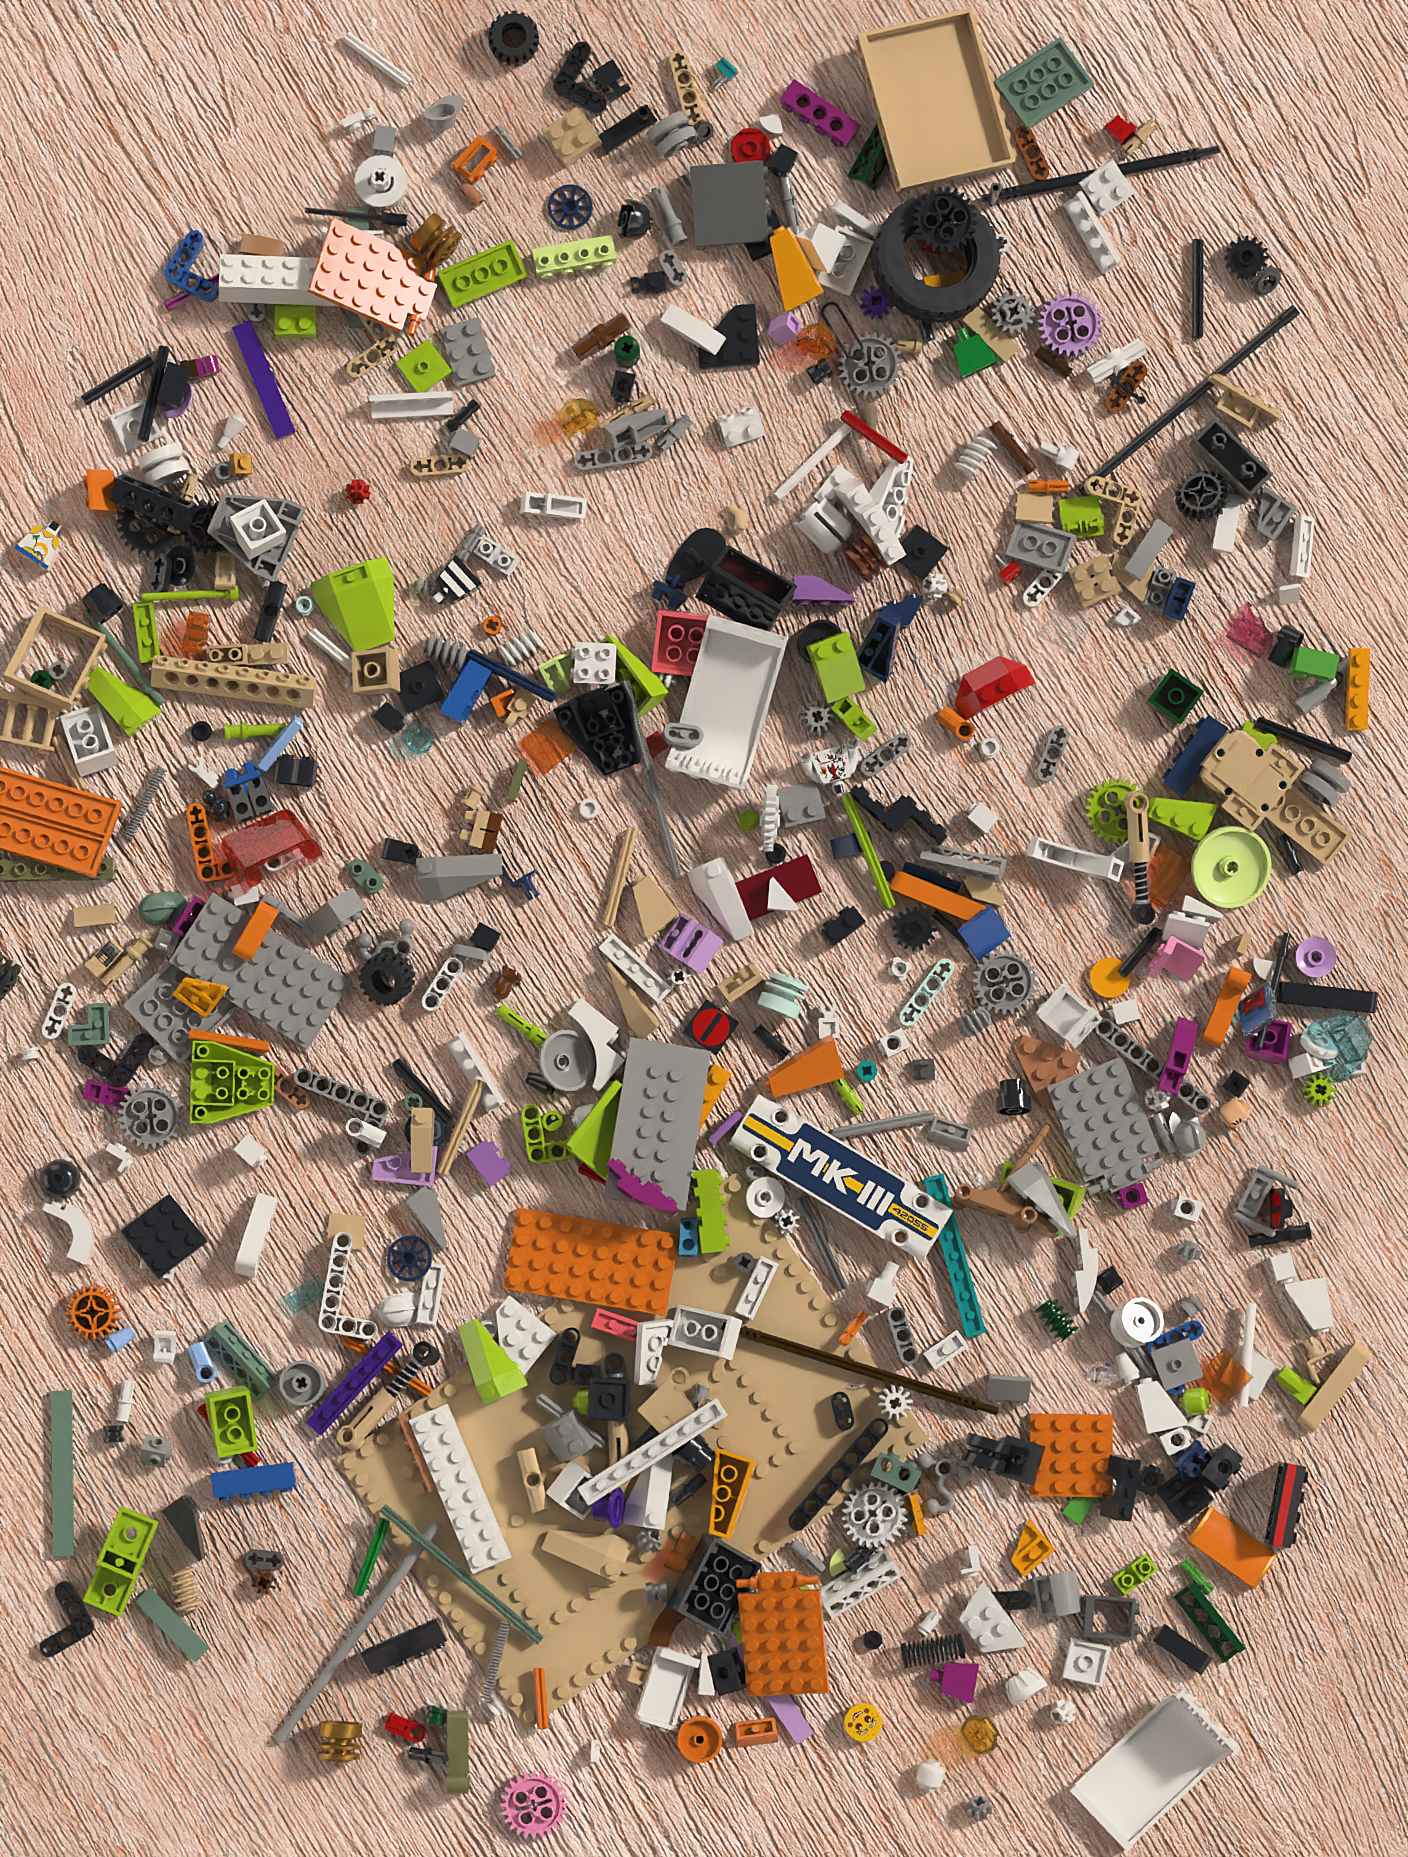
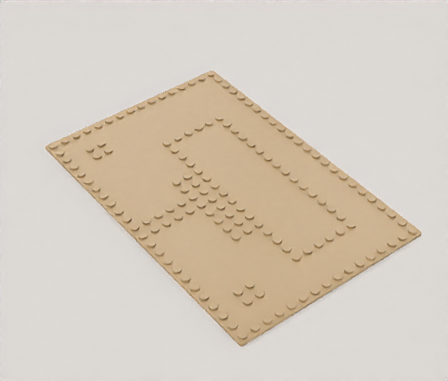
(775, 1416)

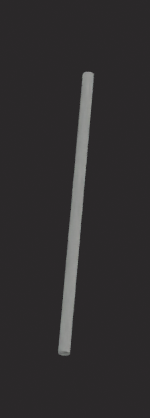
(355, 1634)

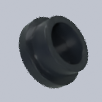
(201, 731)
(777, 855)

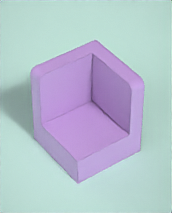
(784, 328)

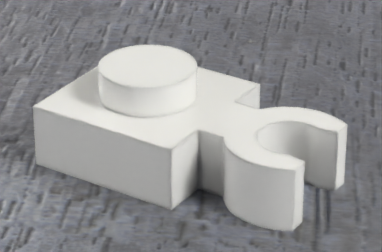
(356, 120)
(828, 1024)

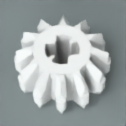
(893, 1395)

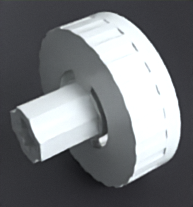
(367, 184)

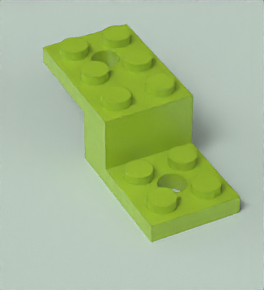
(121, 1561)

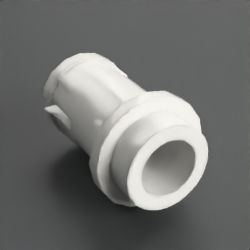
(929, 1623)

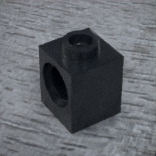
(783, 161)
(622, 377)
(390, 718)
(575, 1372)
(1149, 1489)

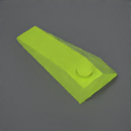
(645, 685)
(123, 702)
(1069, 1193)
(490, 1366)

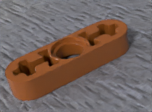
(1020, 142)
(1113, 396)

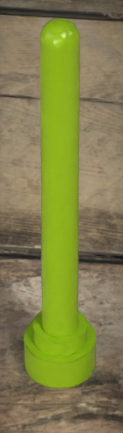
(228, 594)

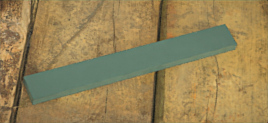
(62, 1472)

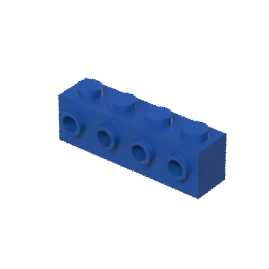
(254, 1479)

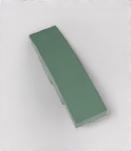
(172, 1624)

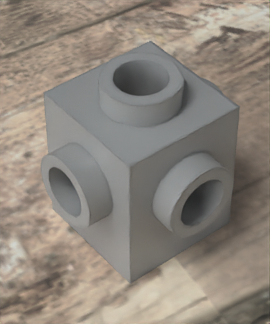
(155, 1451)

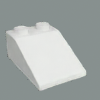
(89, 740)
(702, 1332)

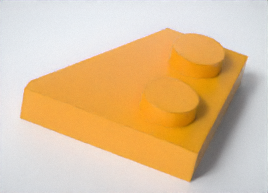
(199, 995)
(914, 1506)
(1031, 1549)

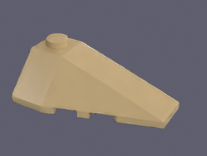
(636, 1013)
(595, 1552)

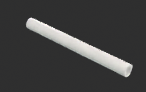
(812, 461)
(1247, 1349)

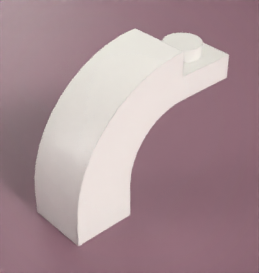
(83, 1234)

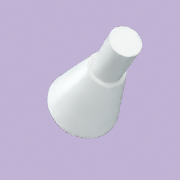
(233, 427)

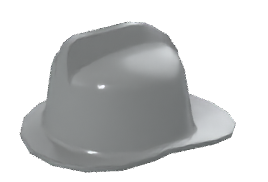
(444, 112)
(1187, 1132)

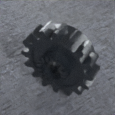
(1248, 247)
(908, 938)

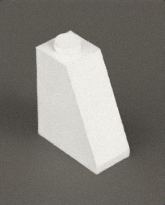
(1312, 1302)
(1157, 1408)

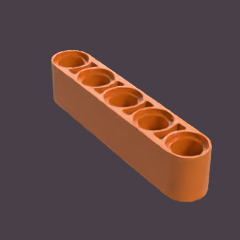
(934, 896)

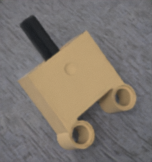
(666, 1407)

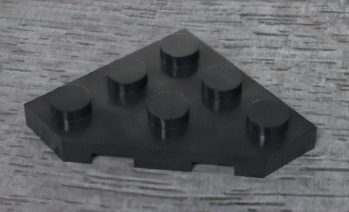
(741, 341)

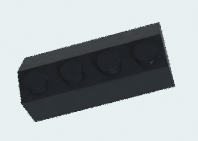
(403, 1646)

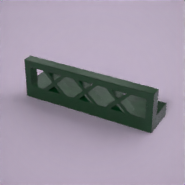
(874, 165)
(1215, 1616)

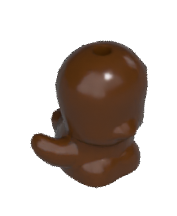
(503, 984)

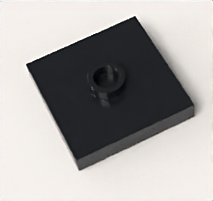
(921, 552)
(419, 687)
(608, 1399)
(1022, 1461)

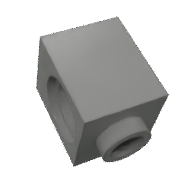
(384, 140)
(464, 442)

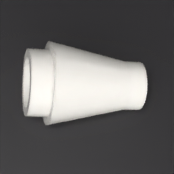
(1127, 1369)

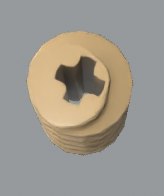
(185, 1590)

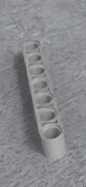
(1147, 1056)

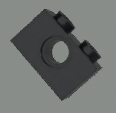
(1212, 1477)
(731, 1661)

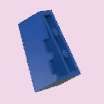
(465, 692)

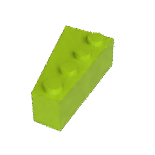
(709, 1211)

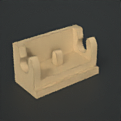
(740, 983)

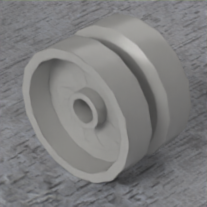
(672, 134)
(1325, 782)
(291, 1387)

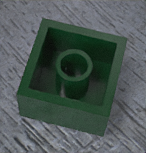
(1175, 697)

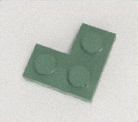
(96, 1031)

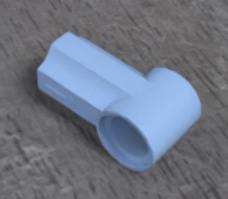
(201, 1360)

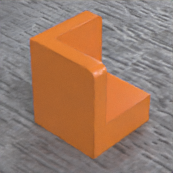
(501, 702)

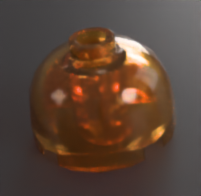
(817, 340)

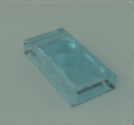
(305, 1294)

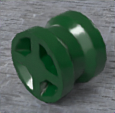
(45, 679)
(435, 1715)

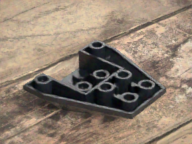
(602, 726)

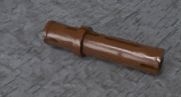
(1007, 440)

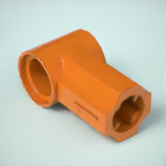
(954, 723)

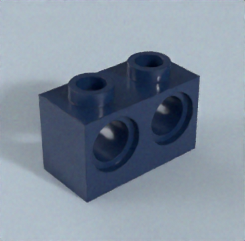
(1178, 600)

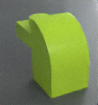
(853, 718)

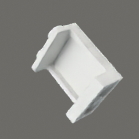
(1068, 1016)

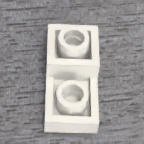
(496, 556)

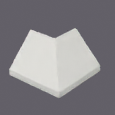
(820, 246)

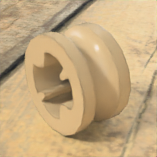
(956, 596)

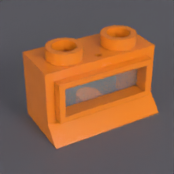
(475, 160)

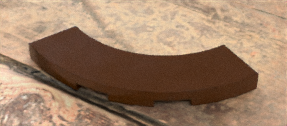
(664, 1627)

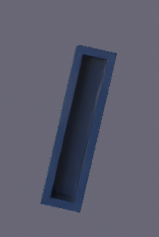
(1188, 762)

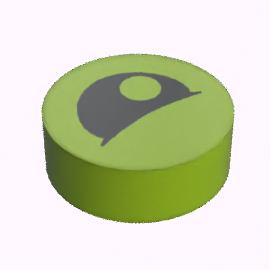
(552, 1121)

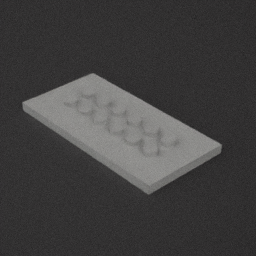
(659, 1116)

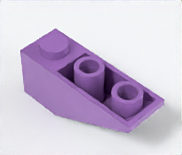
(816, 590)

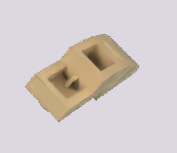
(249, 655)

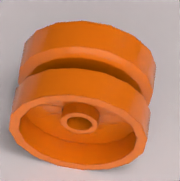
(699, 1726)

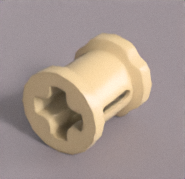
(473, 797)

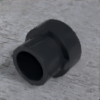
(102, 603)
(1013, 1098)
(694, 1453)

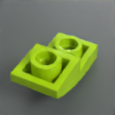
(1134, 1574)

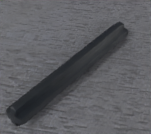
(1197, 288)
(151, 402)
(1303, 739)

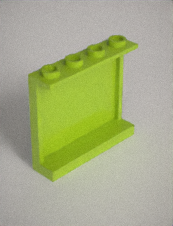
(594, 1135)

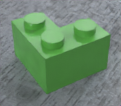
(1312, 663)

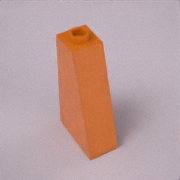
(807, 1069)

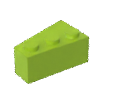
(1182, 817)

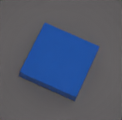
(984, 932)

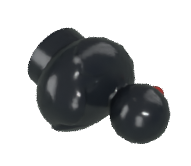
(216, 809)

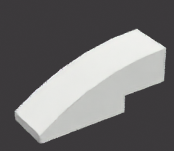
(692, 329)
(553, 505)
(1226, 526)

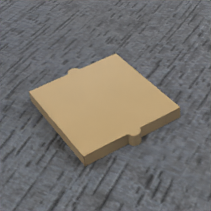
(1034, 507)
(351, 1224)

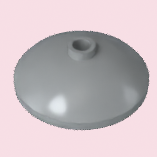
(576, 1059)

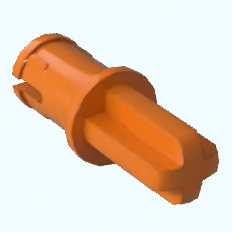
(1048, 486)

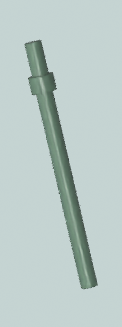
(128, 661)

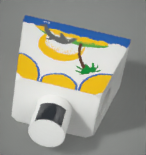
(41, 545)

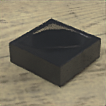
(1236, 1084)

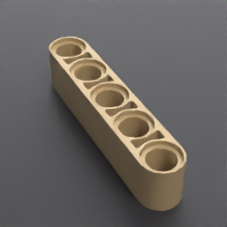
(1333, 1387)

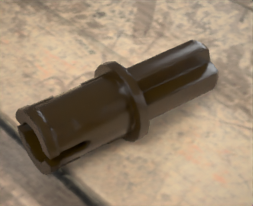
(1053, 362)

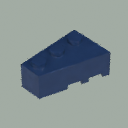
(880, 645)

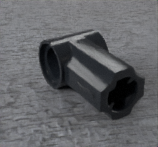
(1287, 641)

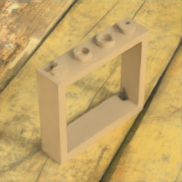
(44, 615)

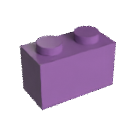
(488, 1162)

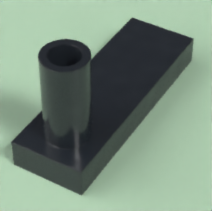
(627, 129)

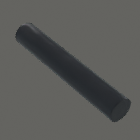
(948, 926)

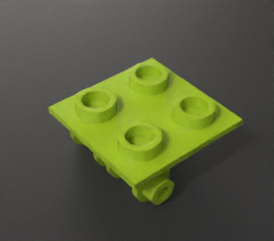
(1081, 516)

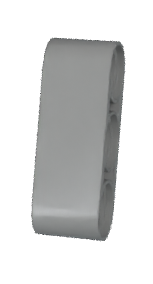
(903, 1324)

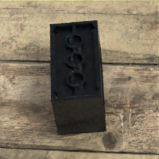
(745, 590)

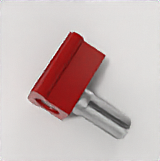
(1011, 569)

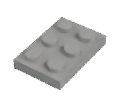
(468, 352)
(1041, 546)

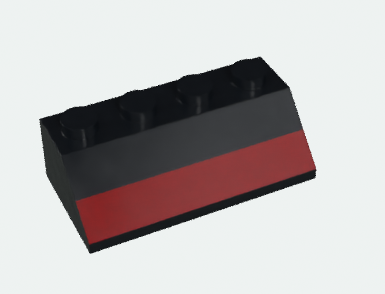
(1285, 1505)

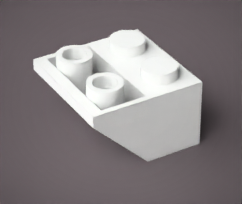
(1188, 930)

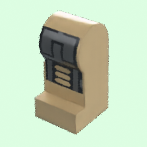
(104, 958)

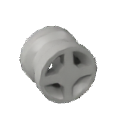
(1191, 1306)

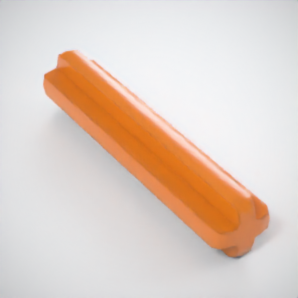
(540, 1698)

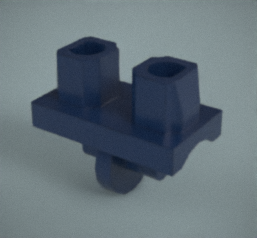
(677, 597)
(1188, 1461)

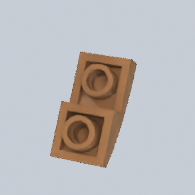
(260, 245)

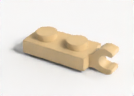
(520, 705)

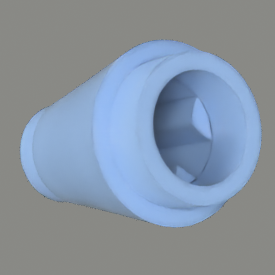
(119, 1339)

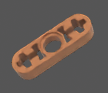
(301, 1092)

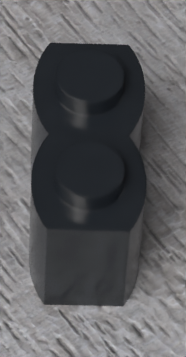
(296, 771)

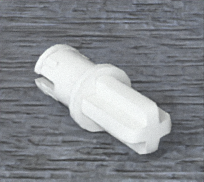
(125, 1400)

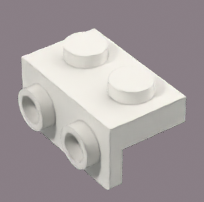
(741, 426)

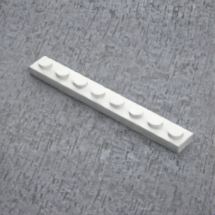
(652, 1451)

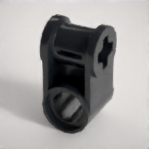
(397, 851)

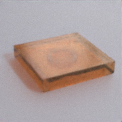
(547, 746)
(1225, 1377)

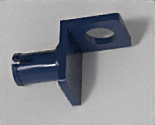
(525, 883)

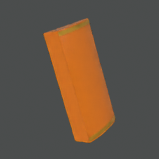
(1232, 1547)

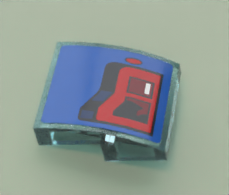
(1257, 1010)

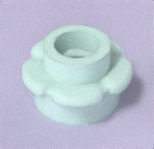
(304, 610)

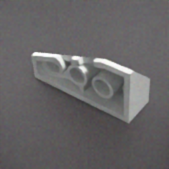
(891, 492)
(650, 1496)

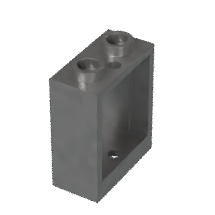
(1132, 1628)

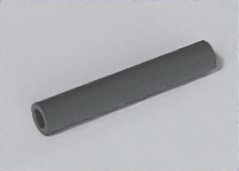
(994, 194)

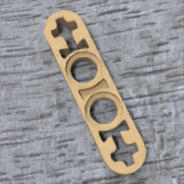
(689, 87)

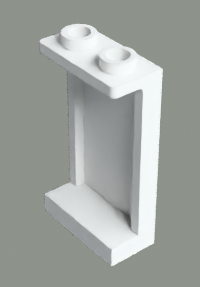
(665, 1689)

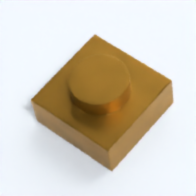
(240, 464)

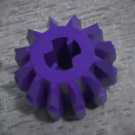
(874, 310)

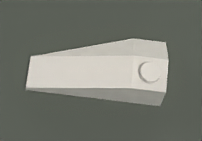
(719, 893)

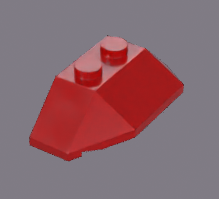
(991, 685)

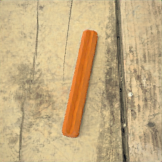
(229, 1040)

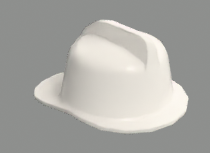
(399, 1309)

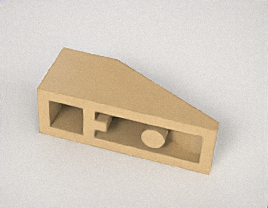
(422, 1139)

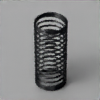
(958, 1638)

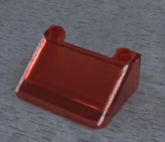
(264, 842)

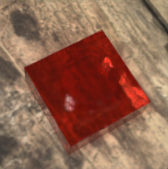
(656, 744)

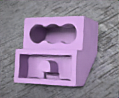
(690, 943)

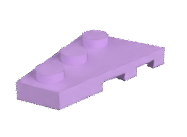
(398, 1170)

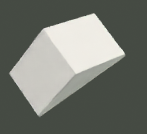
(778, 899)

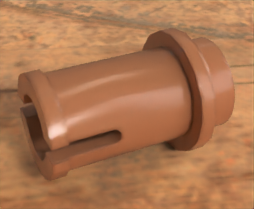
(471, 194)

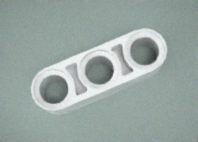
(444, 974)

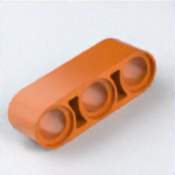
(255, 931)

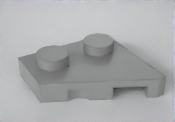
(1273, 514)

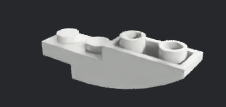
(1084, 1280)

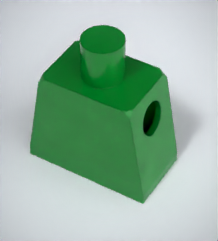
(971, 354)

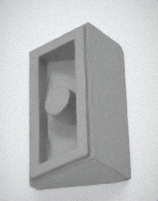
(949, 1133)

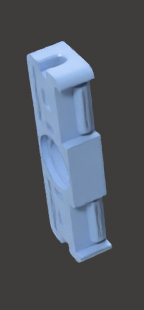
(279, 743)

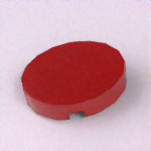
(750, 145)

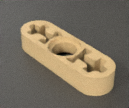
(425, 471)

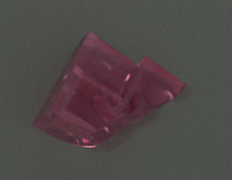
(1250, 632)

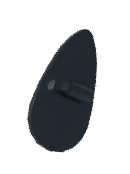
(696, 554)

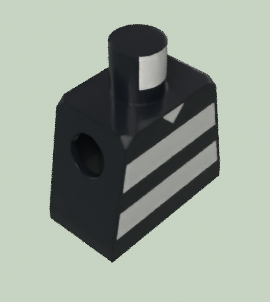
(456, 582)

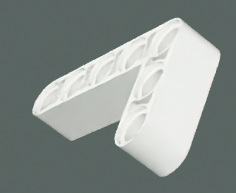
(337, 1293)

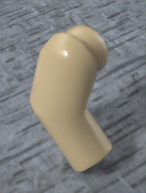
(740, 518)

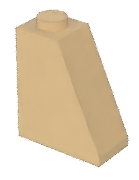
(653, 906)

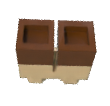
(478, 838)

